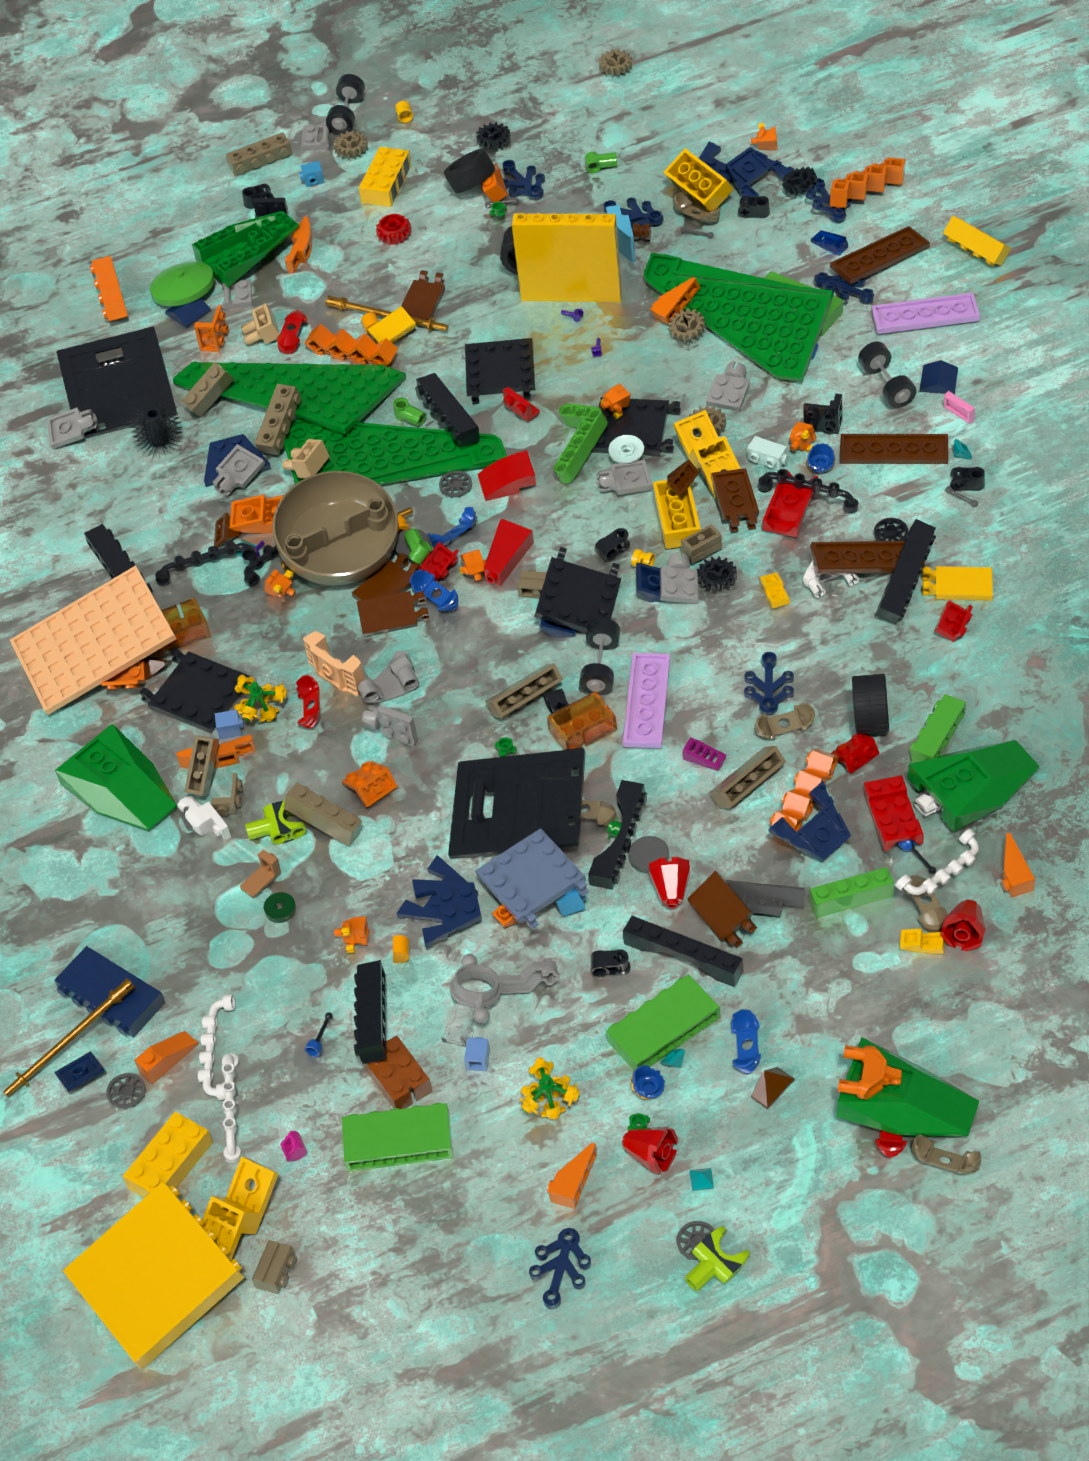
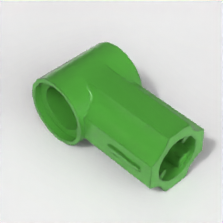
(596, 161)
(405, 411)
(419, 548)

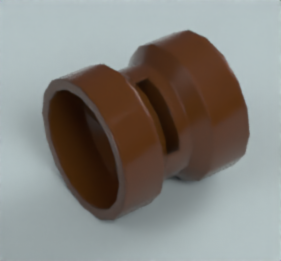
(642, 231)

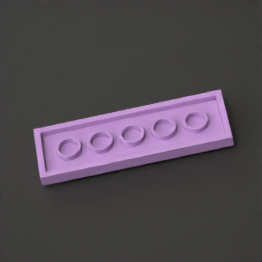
(925, 313)
(646, 700)

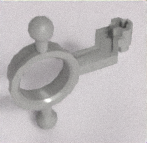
(512, 984)

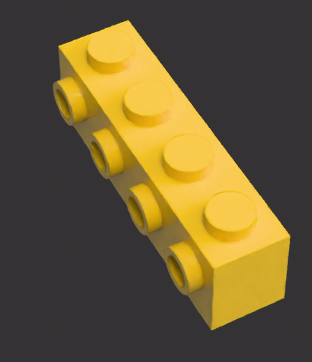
(977, 241)

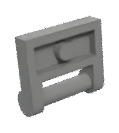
(311, 137)
(243, 295)

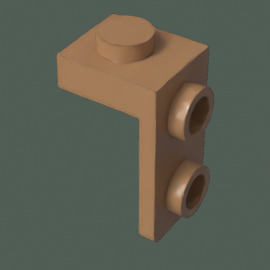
(263, 875)

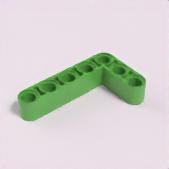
(590, 425)

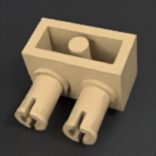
(263, 325)
(307, 459)

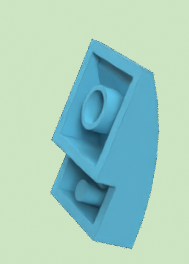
(624, 233)

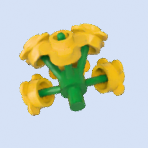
(263, 694)
(547, 1085)

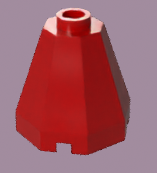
(670, 880)
(964, 926)
(651, 1147)

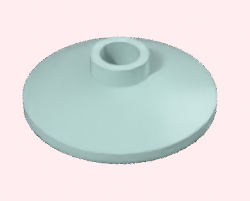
(626, 449)

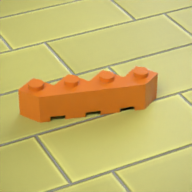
(871, 179)
(109, 289)
(343, 345)
(797, 802)

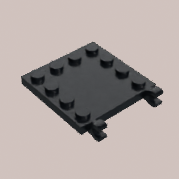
(498, 366)
(641, 419)
(576, 593)
(195, 691)

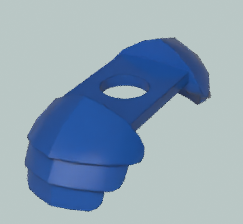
(466, 522)
(425, 582)
(746, 1026)

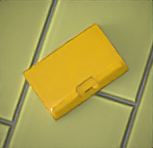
(392, 326)

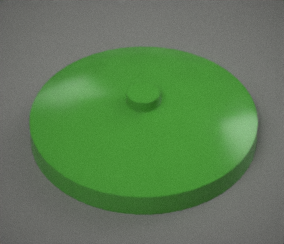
(182, 283)

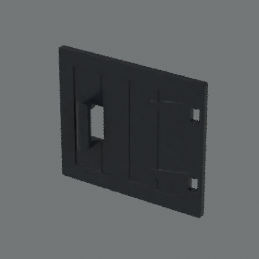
(116, 383)
(528, 795)

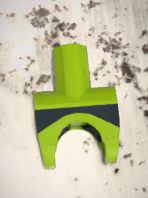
(276, 825)
(714, 1261)

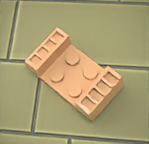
(342, 676)

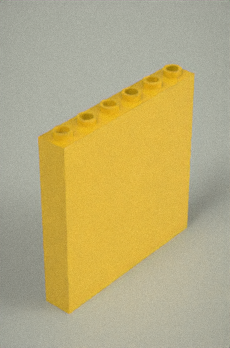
(567, 257)
(154, 1274)

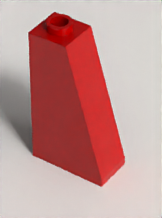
(506, 551)

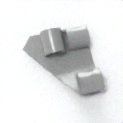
(393, 682)

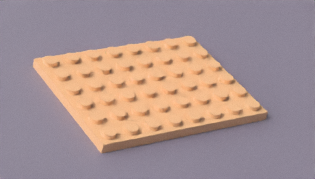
(92, 640)

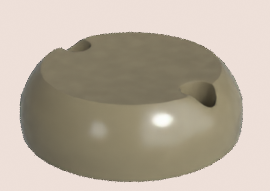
(335, 528)

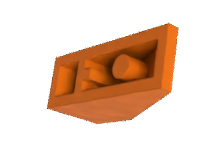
(494, 185)
(674, 300)
(1016, 875)
(164, 1055)
(571, 1179)

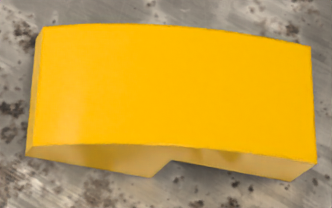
(774, 590)
(917, 941)

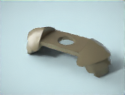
(685, 206)
(800, 718)
(601, 811)
(932, 913)
(928, 1154)

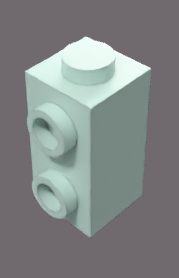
(767, 453)

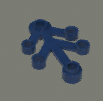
(533, 191)
(837, 214)
(653, 217)
(843, 287)
(769, 660)
(560, 1264)

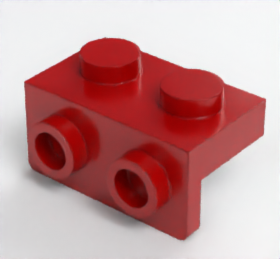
(519, 405)
(439, 560)
(953, 621)
(856, 751)

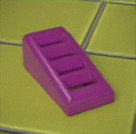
(698, 746)

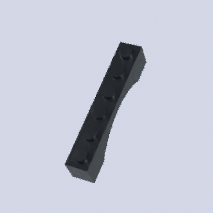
(606, 866)
(651, 937)

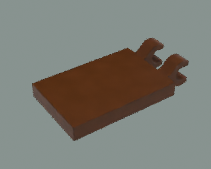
(424, 296)
(735, 497)
(387, 580)
(391, 612)
(722, 909)

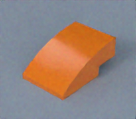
(253, 514)

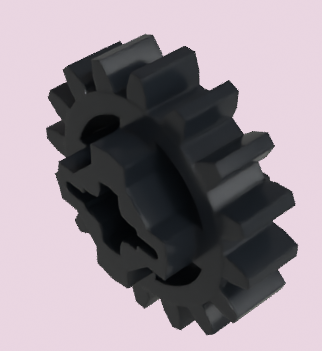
(493, 136)
(799, 180)
(717, 574)

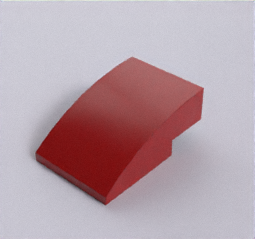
(507, 476)

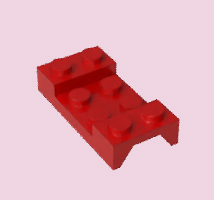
(787, 509)
(892, 811)

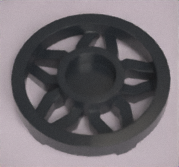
(890, 531)

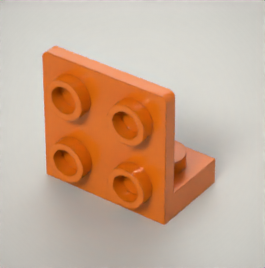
(212, 335)
(130, 677)
(370, 782)

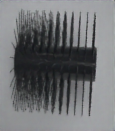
(157, 429)

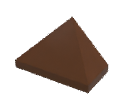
(682, 477)
(223, 532)
(155, 665)
(771, 1086)

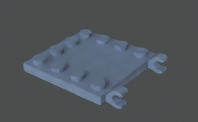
(531, 876)

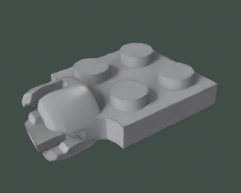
(729, 388)
(70, 426)
(237, 470)
(625, 478)
(678, 580)
(391, 723)

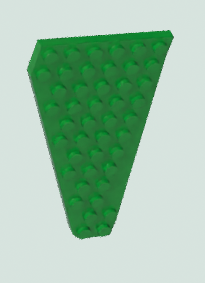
(757, 316)
(330, 393)
(394, 452)

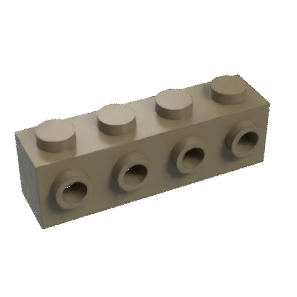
(259, 154)
(277, 419)
(524, 690)
(747, 777)
(323, 814)

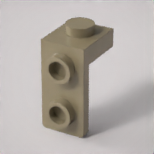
(229, 805)

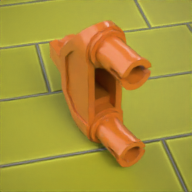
(874, 1073)

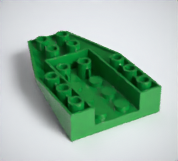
(243, 245)
(973, 780)
(117, 781)
(915, 1107)

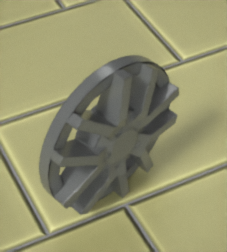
(455, 484)
(126, 1090)
(694, 1237)

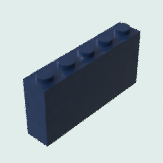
(89, 982)

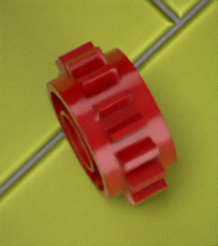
(393, 229)

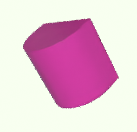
(293, 1146)

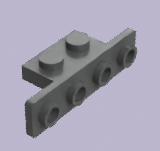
(767, 897)

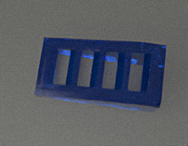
(831, 242)

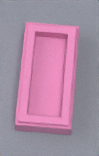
(959, 407)

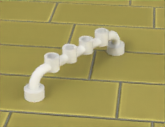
(943, 875)
(209, 1040)
(229, 1065)

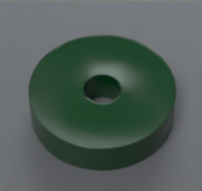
(277, 900)

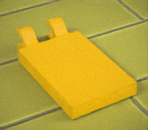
(958, 583)

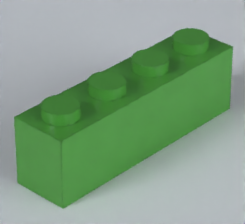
(938, 729)
(851, 892)

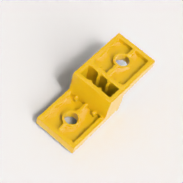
(705, 452)
(241, 1208)

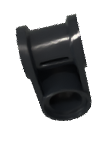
(255, 192)
(756, 207)
(969, 479)
(613, 545)
(555, 700)
(608, 963)

